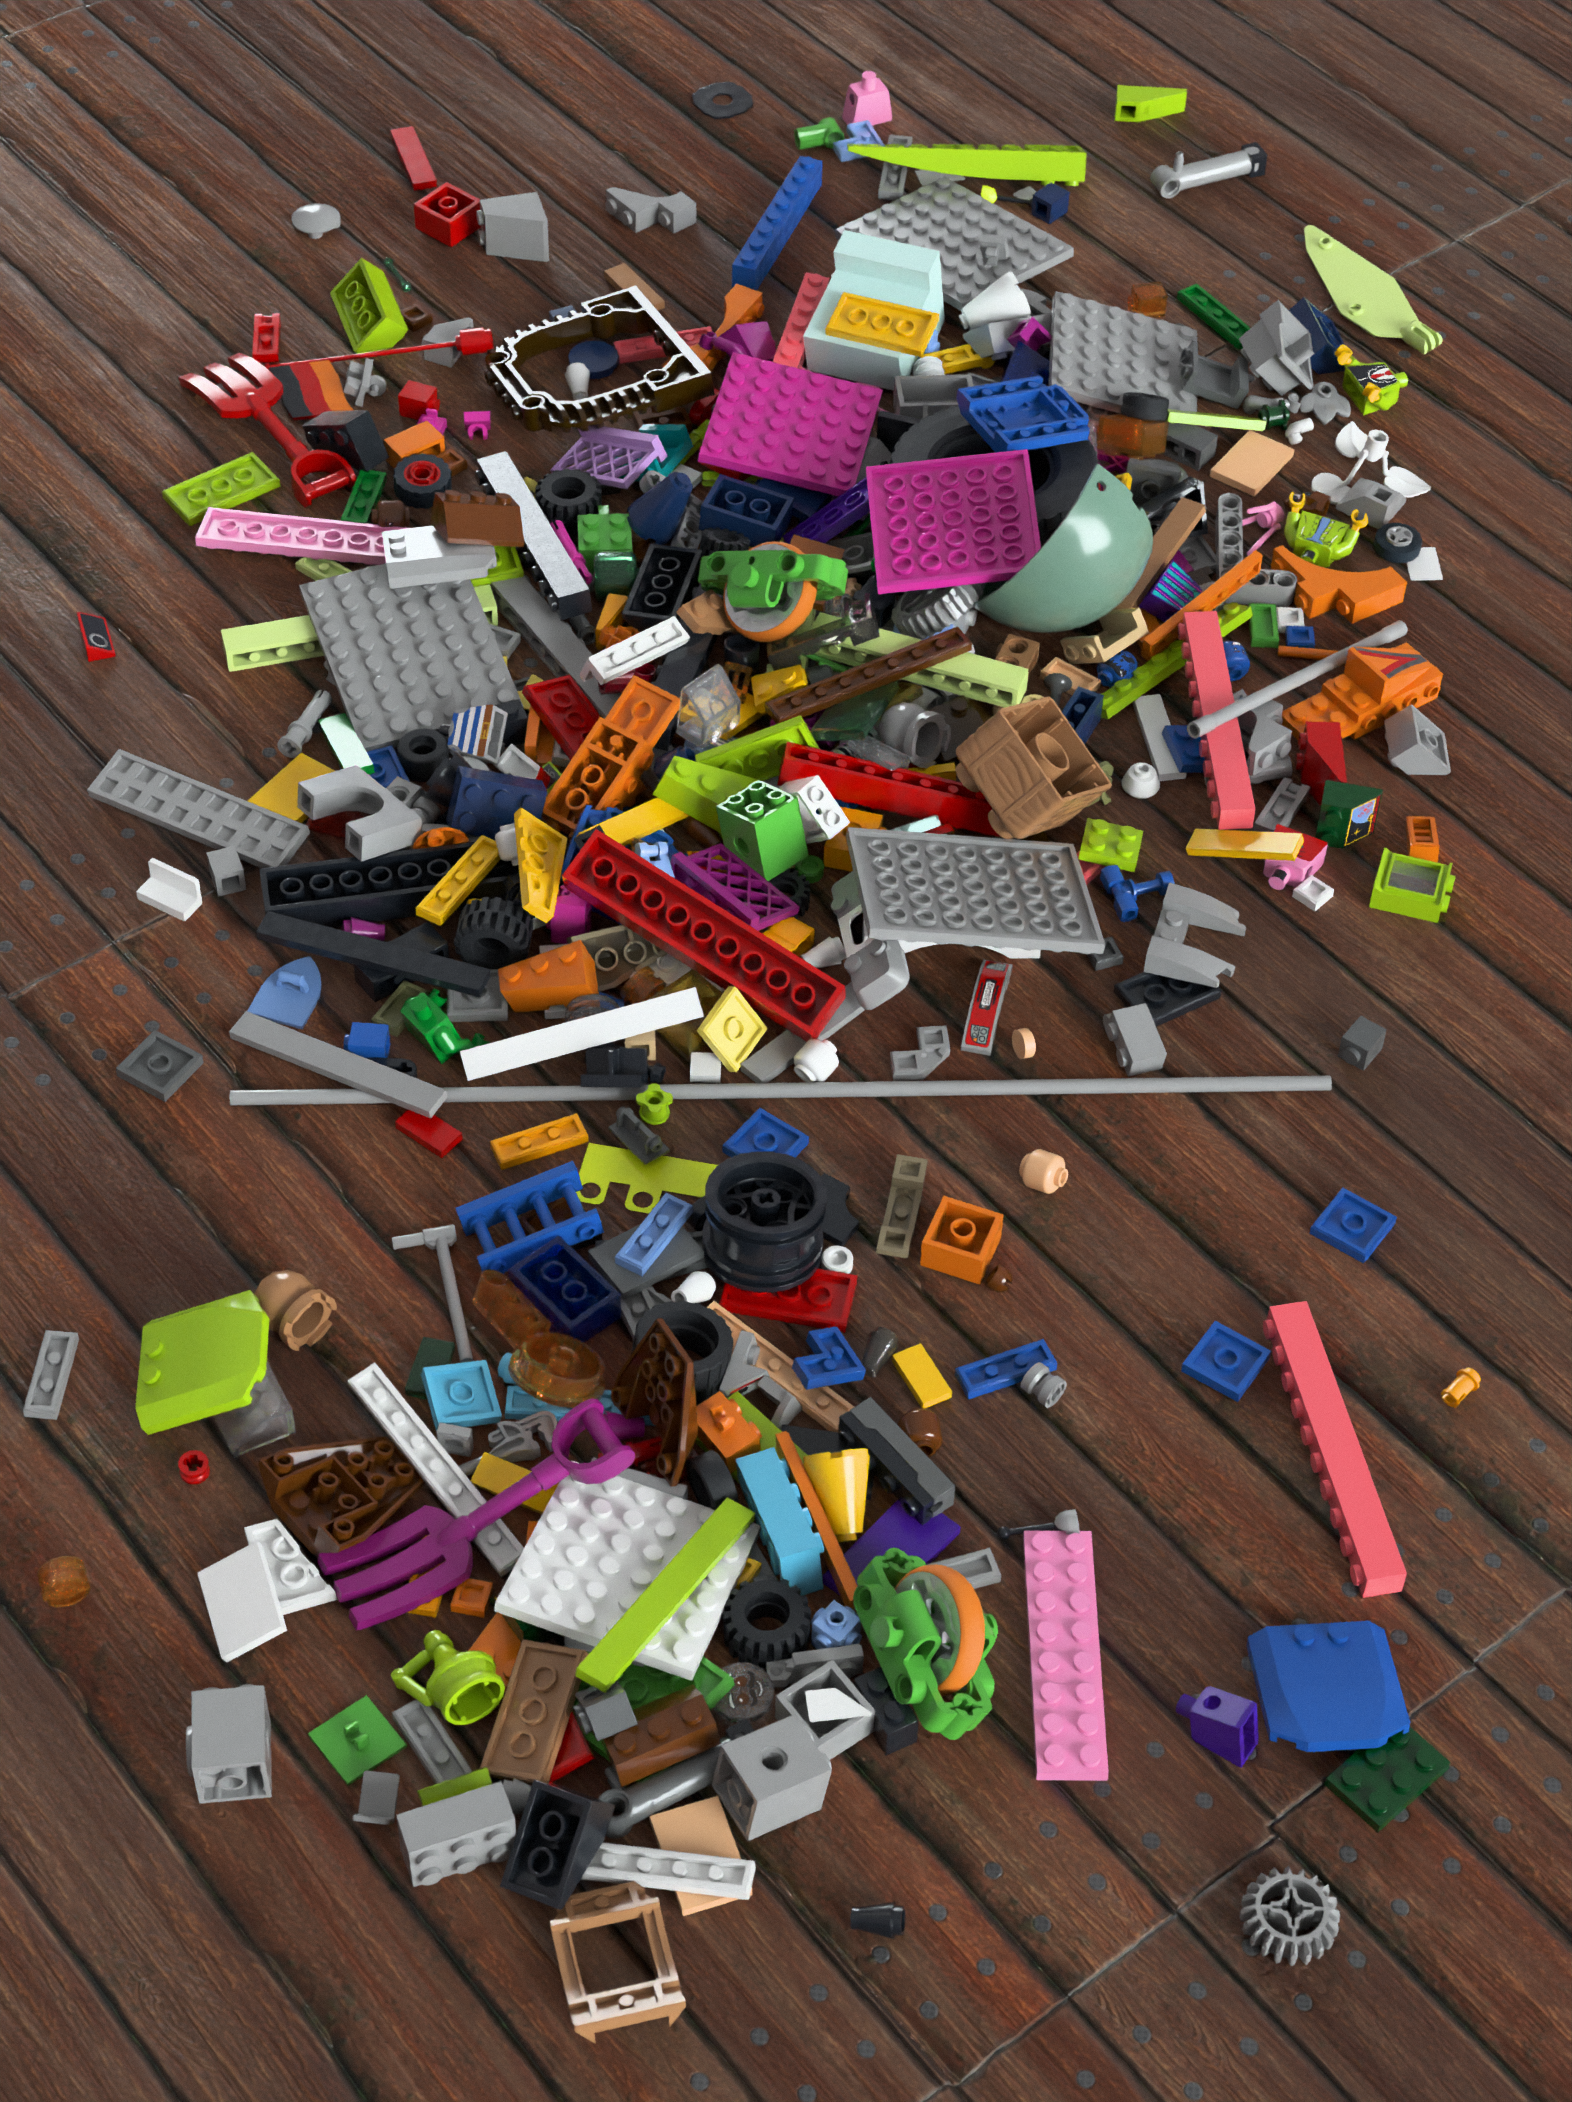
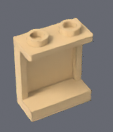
(1119, 631)

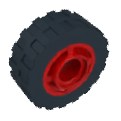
(419, 478)

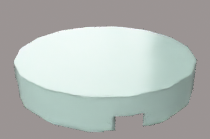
(920, 825)

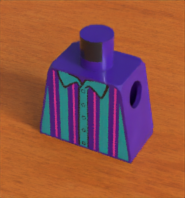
(1170, 592)

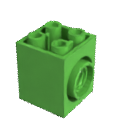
(763, 828)

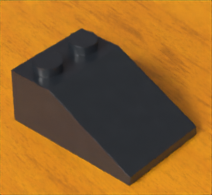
(555, 1842)

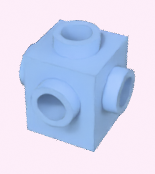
(835, 1627)

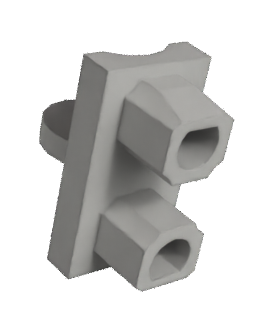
(360, 381)

